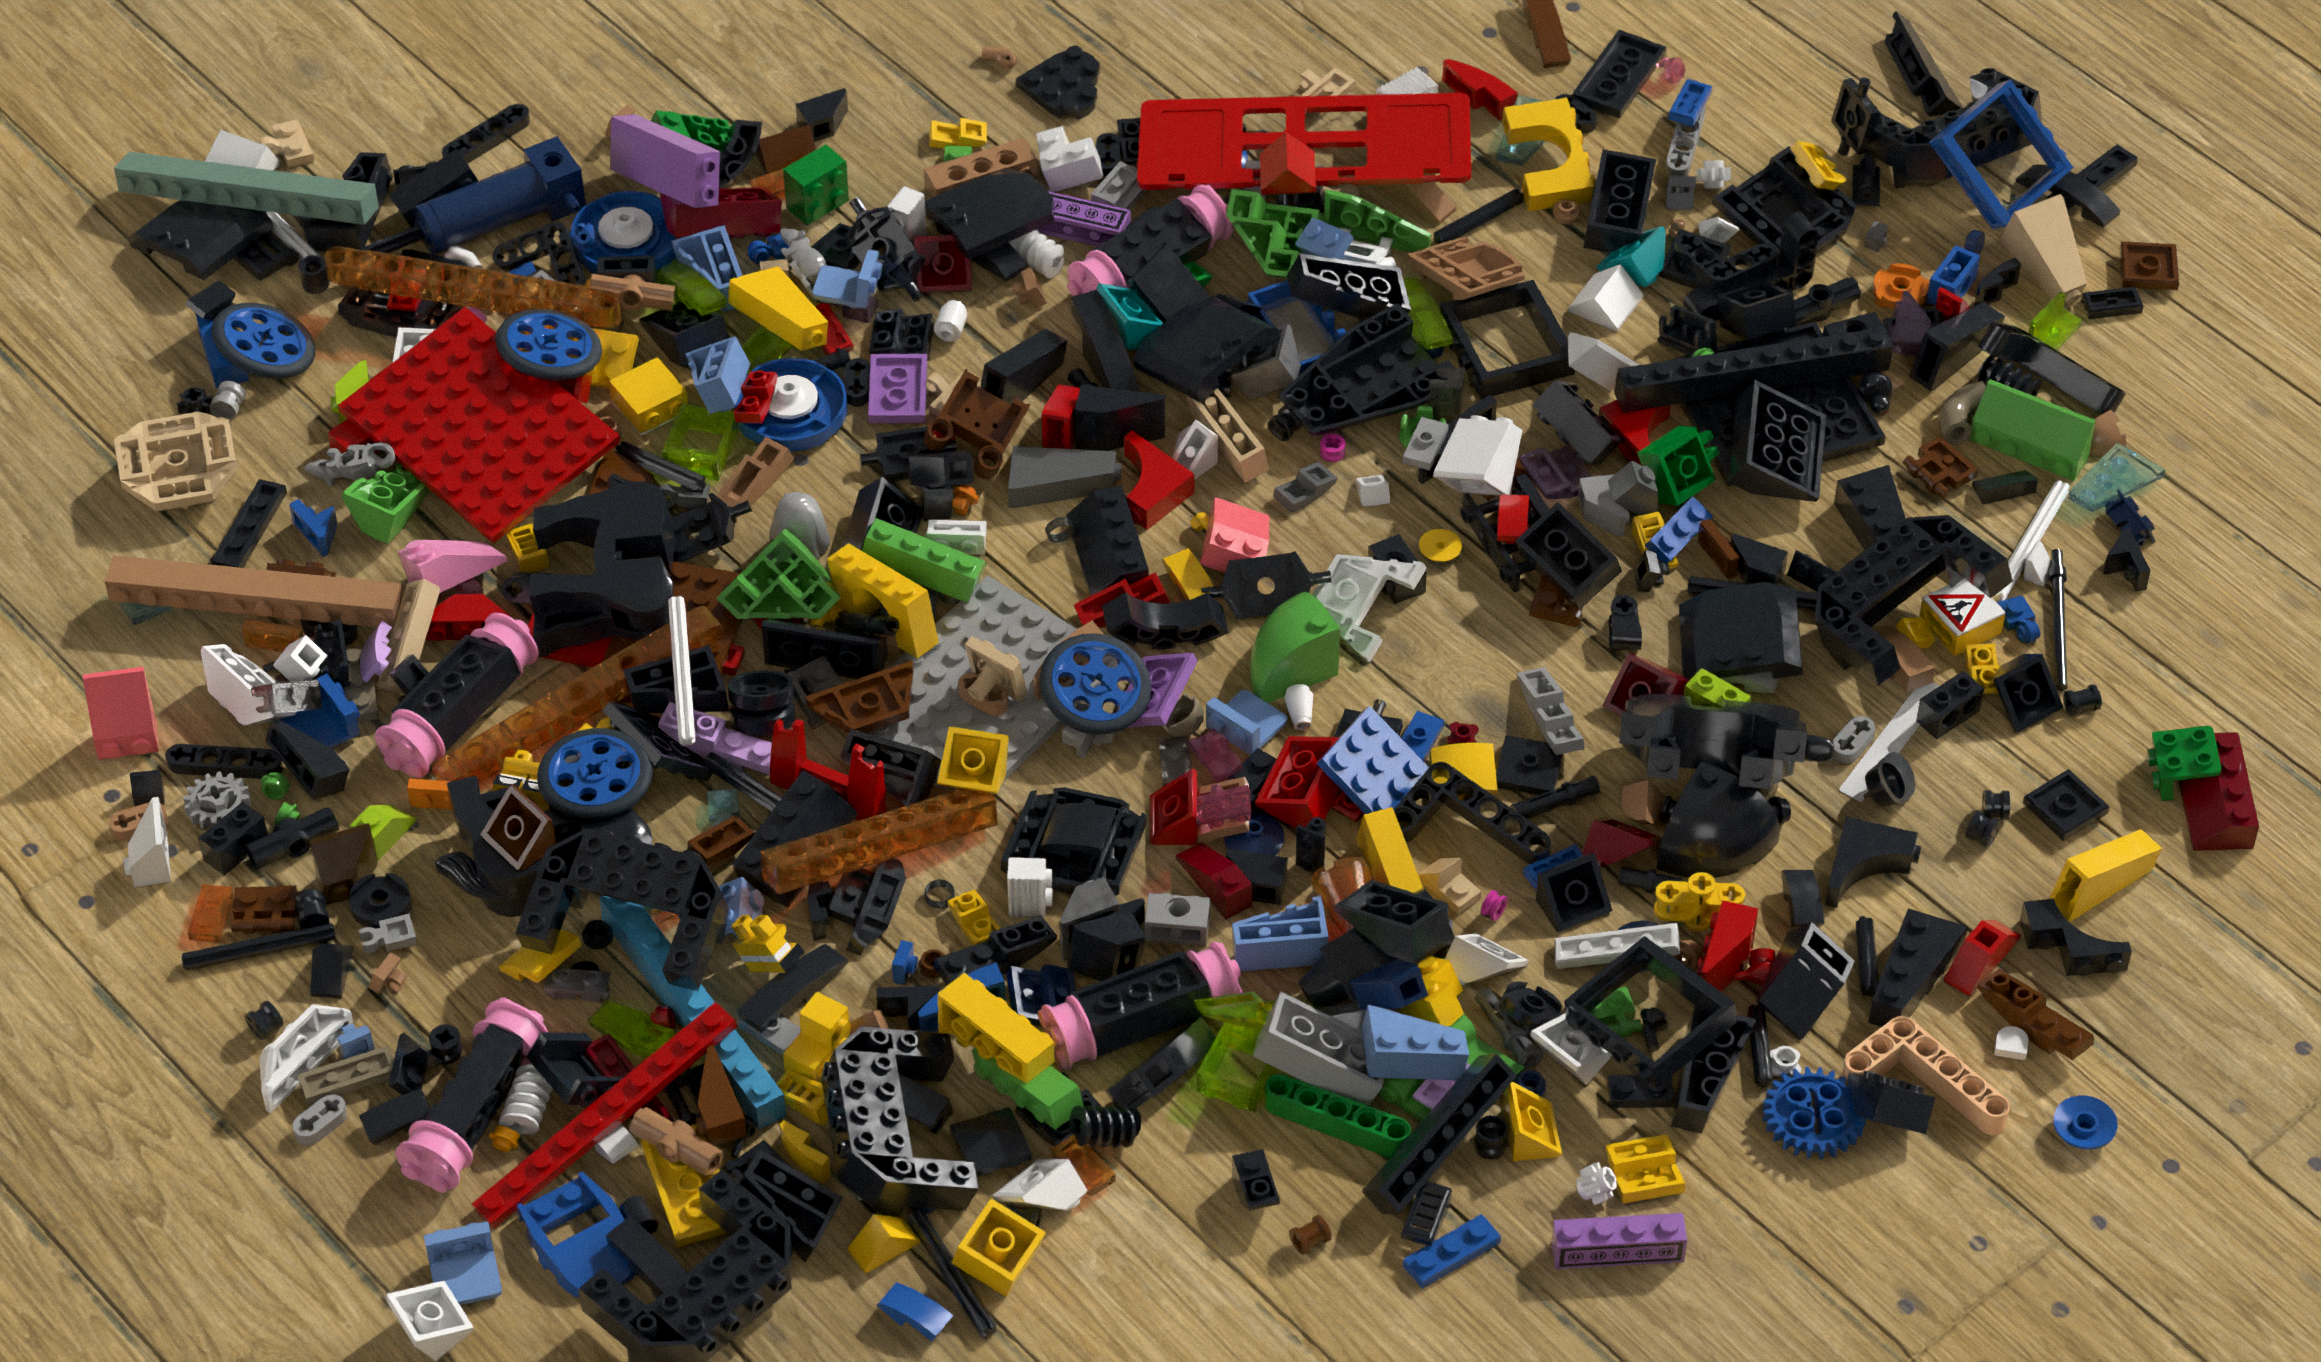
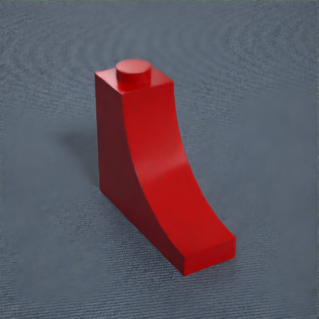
(1633, 426)
(1161, 483)

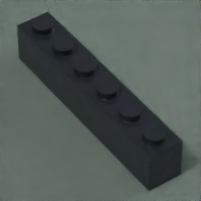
(1439, 1133)

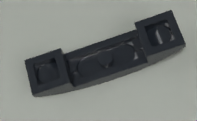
(2094, 203)

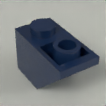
(1389, 986)

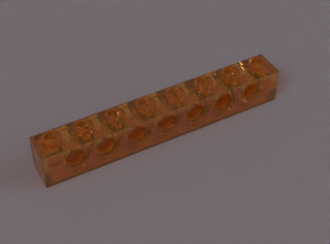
(877, 839)

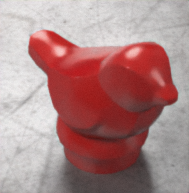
(1760, 965)

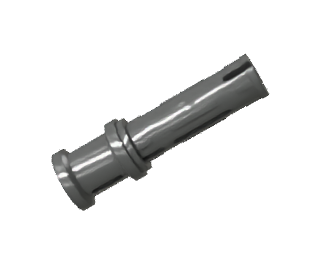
(1514, 1037)

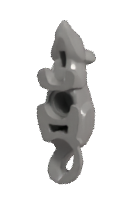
(802, 257)
(355, 464)

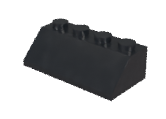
(1619, 201)
(885, 503)
(1107, 540)
(848, 652)
(803, 811)

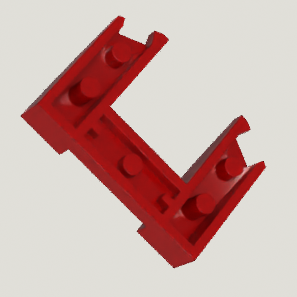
(861, 789)

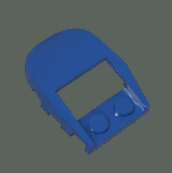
(584, 1253)

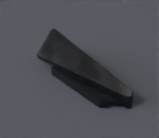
(1920, 69)

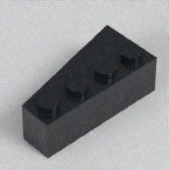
(326, 234)
(1347, 285)
(1707, 1074)

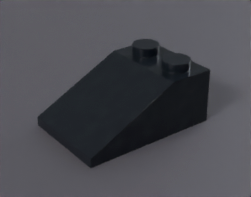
(683, 331)
(1109, 414)
(1396, 919)

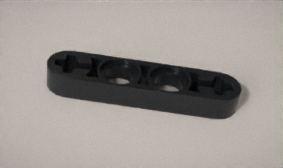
(511, 119)
(225, 756)

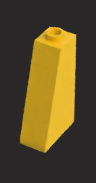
(779, 306)
(1387, 850)
(2102, 872)

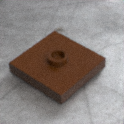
(2149, 265)

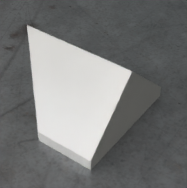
(1196, 448)

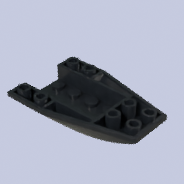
(1364, 376)

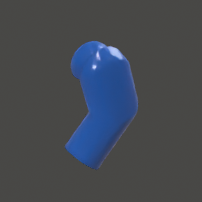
(585, 234)

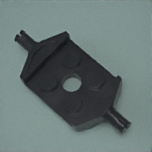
(900, 262)
(713, 523)
(1242, 576)

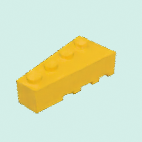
(993, 1029)

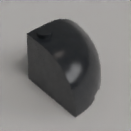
(1717, 826)

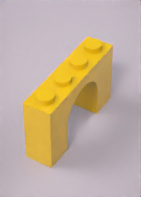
(1553, 123)
(866, 580)

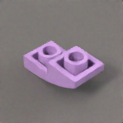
(374, 652)

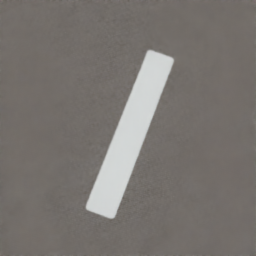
(1890, 740)

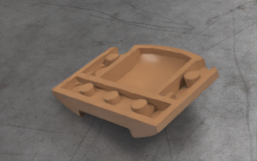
(1467, 268)

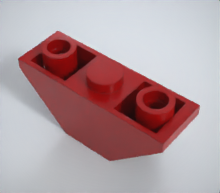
(460, 616)
(1980, 955)

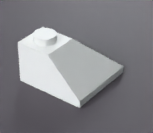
(149, 849)
(1479, 958)
(1044, 1185)

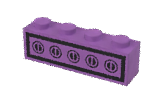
(1085, 220)
(1619, 1240)

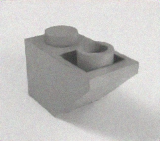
(1599, 507)

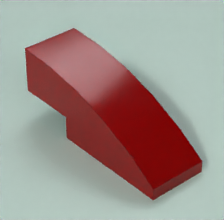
(1479, 86)
(1146, 589)

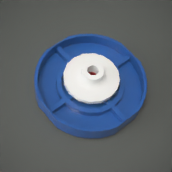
(624, 226)
(804, 408)

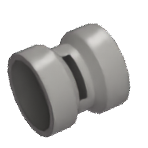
(227, 400)

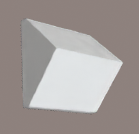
(241, 152)
(1607, 298)
(1596, 359)
(1570, 1048)
(430, 1317)

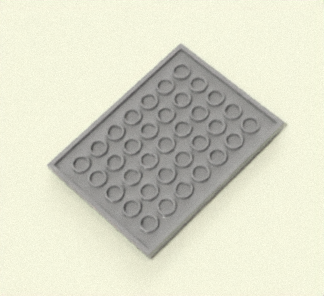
(1012, 627)

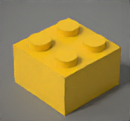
(998, 1247)

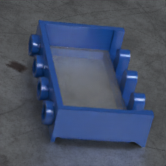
(1310, 326)

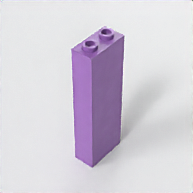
(665, 160)

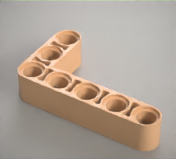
(1936, 1066)

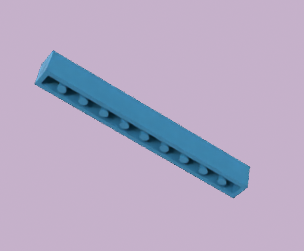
(648, 950)

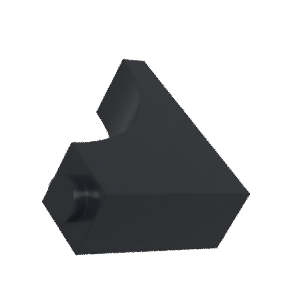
(1868, 851)

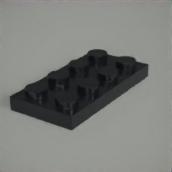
(1619, 73)

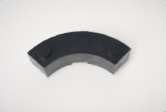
(739, 150)
(1165, 624)

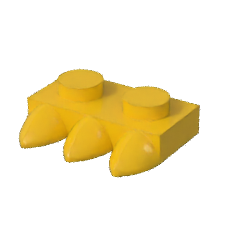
(1819, 168)

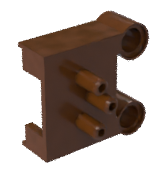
(979, 420)

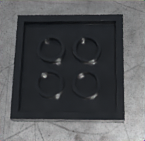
(659, 746)

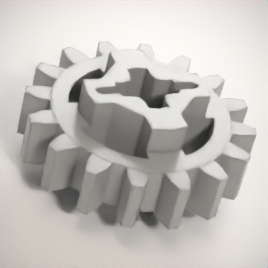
(214, 799)

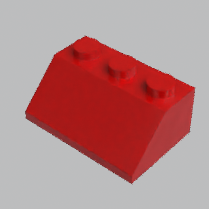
(1296, 784)

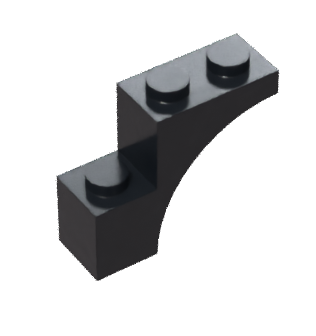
(2080, 952)

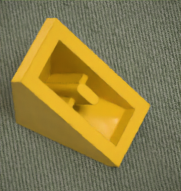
(881, 1241)

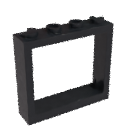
(1517, 375)
(1677, 976)

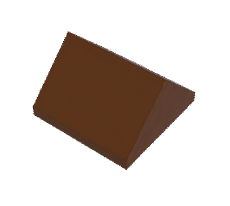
(784, 148)
(519, 829)

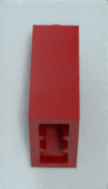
(1059, 418)

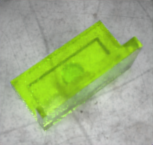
(2054, 323)

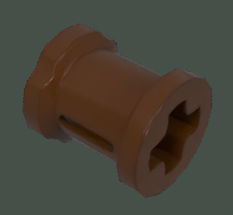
(1310, 1234)

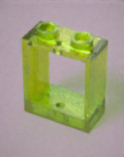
(702, 462)
(1216, 1087)

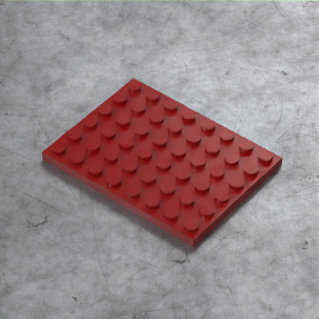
(477, 426)

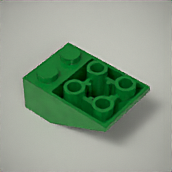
(705, 130)

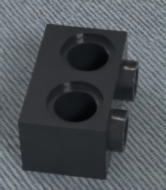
(1949, 705)

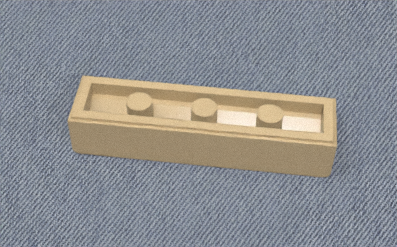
(409, 629)

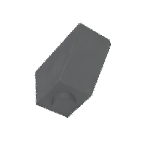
(1635, 489)

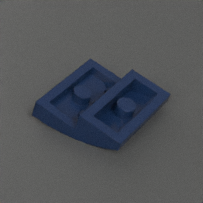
(1033, 989)

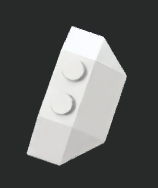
(230, 683)
(299, 1050)

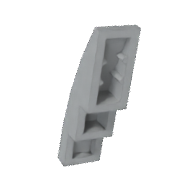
(1550, 711)

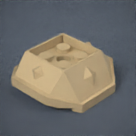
(176, 460)

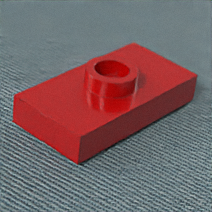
(836, 334)

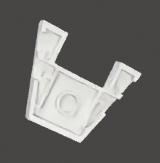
(1355, 588)

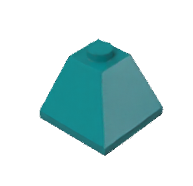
(1641, 258)
(1130, 314)

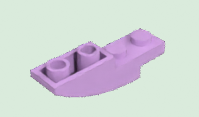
(714, 737)

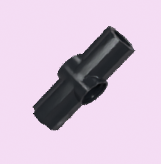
(1823, 299)
(291, 837)

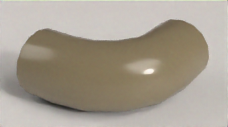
(1957, 409)

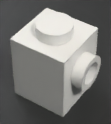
(300, 660)

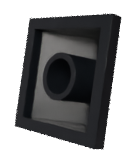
(1572, 892)

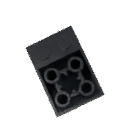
(1804, 978)

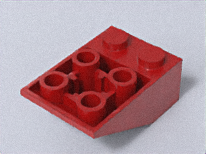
(1728, 944)

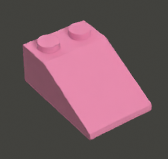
(447, 561)

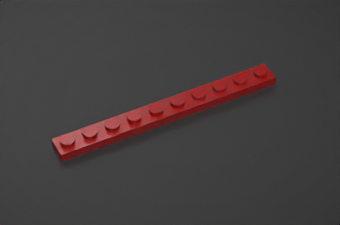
(604, 1115)

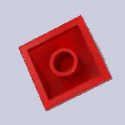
(1287, 167)
(1175, 812)

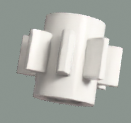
(1713, 174)
(1596, 1183)

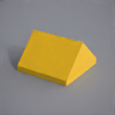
(974, 760)
(1530, 1125)

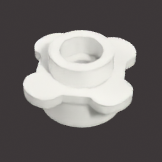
(1784, 1054)

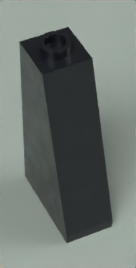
(1952, 345)
(1024, 366)

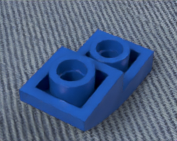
(917, 1309)

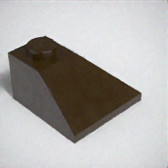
(343, 860)

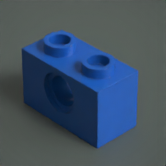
(1954, 274)

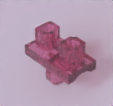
(1216, 755)
(1223, 805)

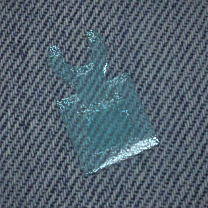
(722, 805)

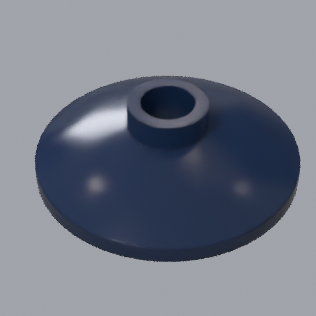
(1266, 840)

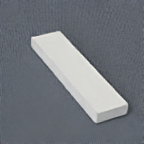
(1607, 946)

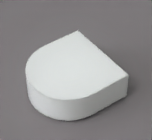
(2011, 1043)

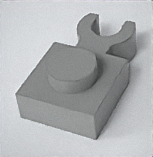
(393, 933)

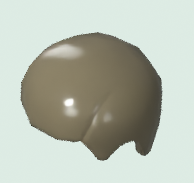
(1185, 717)

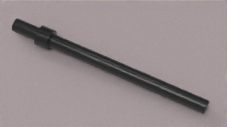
(2058, 577)

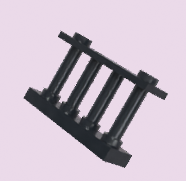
(1487, 533)

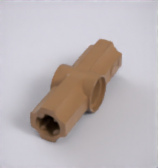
(644, 293)
(676, 1141)

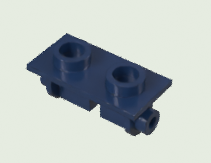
(2126, 510)

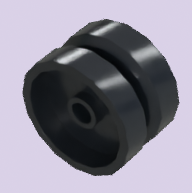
(761, 700)

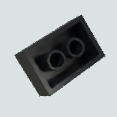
(1568, 556)

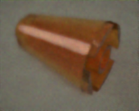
(1339, 883)

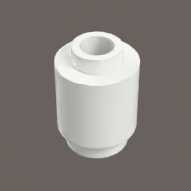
(950, 321)

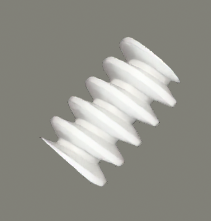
(1040, 253)
(526, 1101)

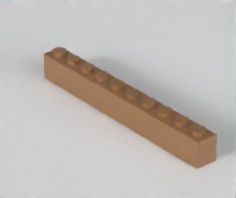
(252, 591)

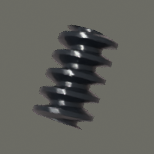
(1997, 372)
(1105, 1125)

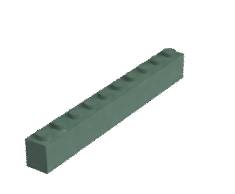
(246, 187)

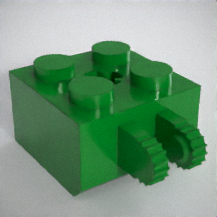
(1680, 463)

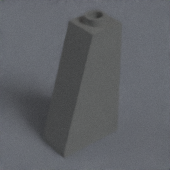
(1058, 474)

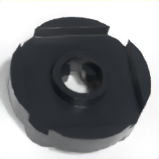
(370, 887)
(1529, 1006)

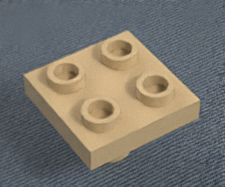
(994, 668)

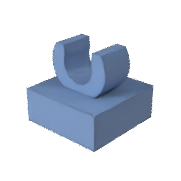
(355, 1041)

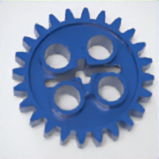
(1786, 1115)

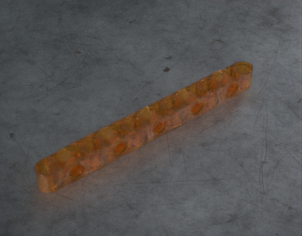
(469, 286)
(569, 703)

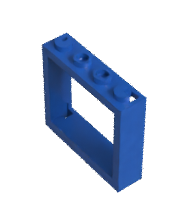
(1969, 177)

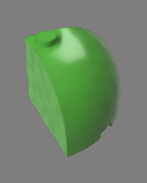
(1294, 648)

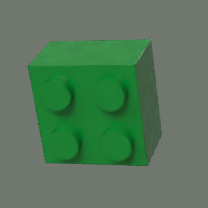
(816, 184)

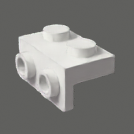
(959, 535)

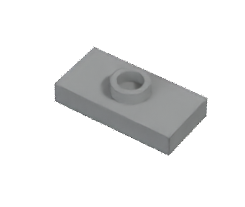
(1425, 443)
(776, 1036)

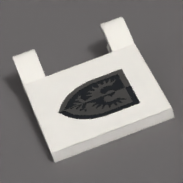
(1366, 252)

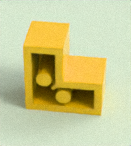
(1443, 988)
(822, 1028)

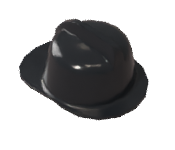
(1890, 780)

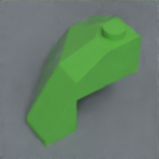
(1269, 229)
(781, 584)

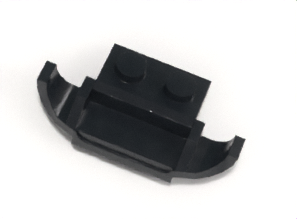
(868, 901)

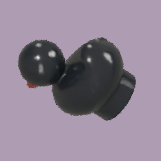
(1876, 391)

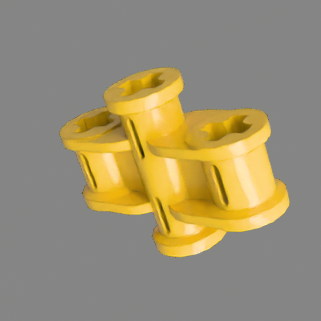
(1685, 899)

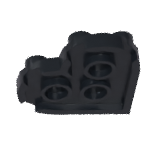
(1063, 83)

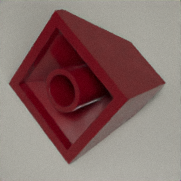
(944, 265)
(1640, 678)
(1617, 841)

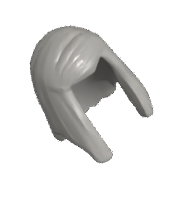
(803, 519)

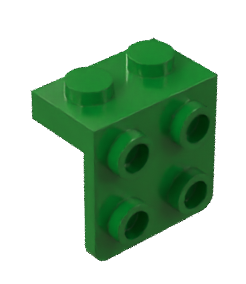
(2182, 756)

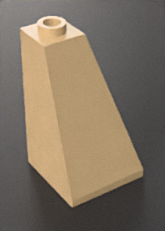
(2046, 248)

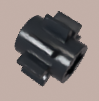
(194, 400)

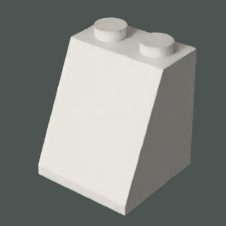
(1480, 456)

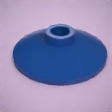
(2087, 1113)

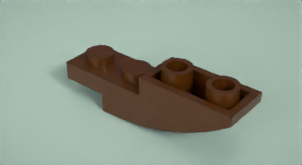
(2028, 1011)

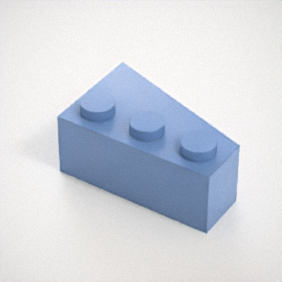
(711, 256)
(719, 373)
(1281, 939)
(1411, 1047)

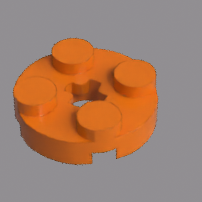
(1887, 282)

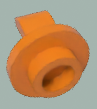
(963, 498)

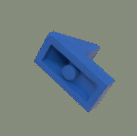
(317, 528)

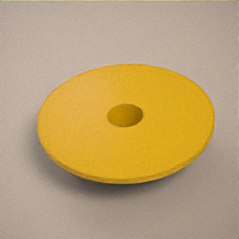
(1440, 545)

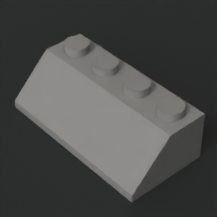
(1316, 1050)

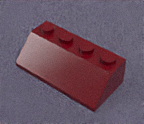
(738, 209)
(2222, 807)

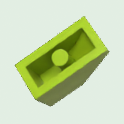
(348, 385)
(386, 825)

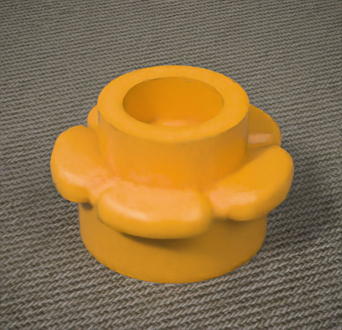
(504, 1138)

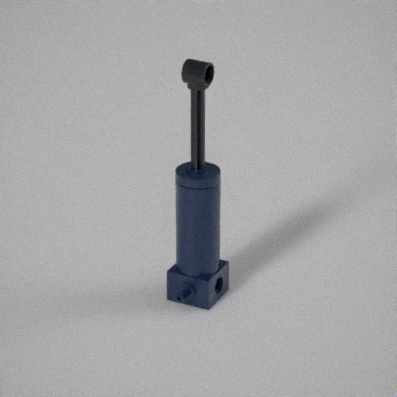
(545, 182)

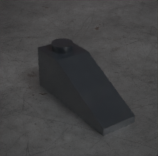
(310, 761)

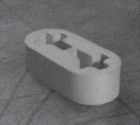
(1848, 736)
(320, 1120)

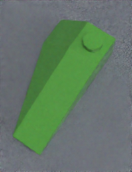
(1372, 222)
(385, 502)

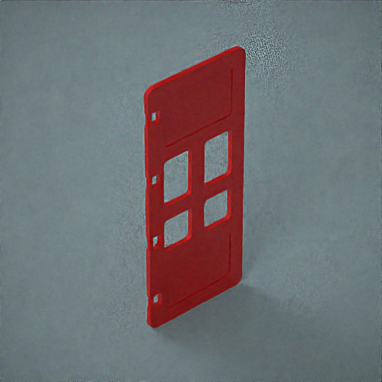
(1402, 139)

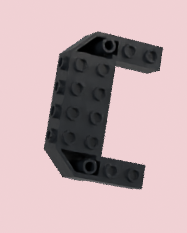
(1983, 139)
(1891, 574)
(635, 874)
(872, 1127)
(715, 1296)

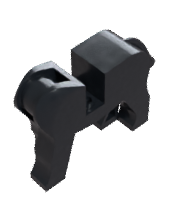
(632, 564)
(1738, 738)
(490, 874)

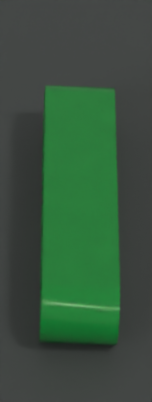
(1323, 1112)

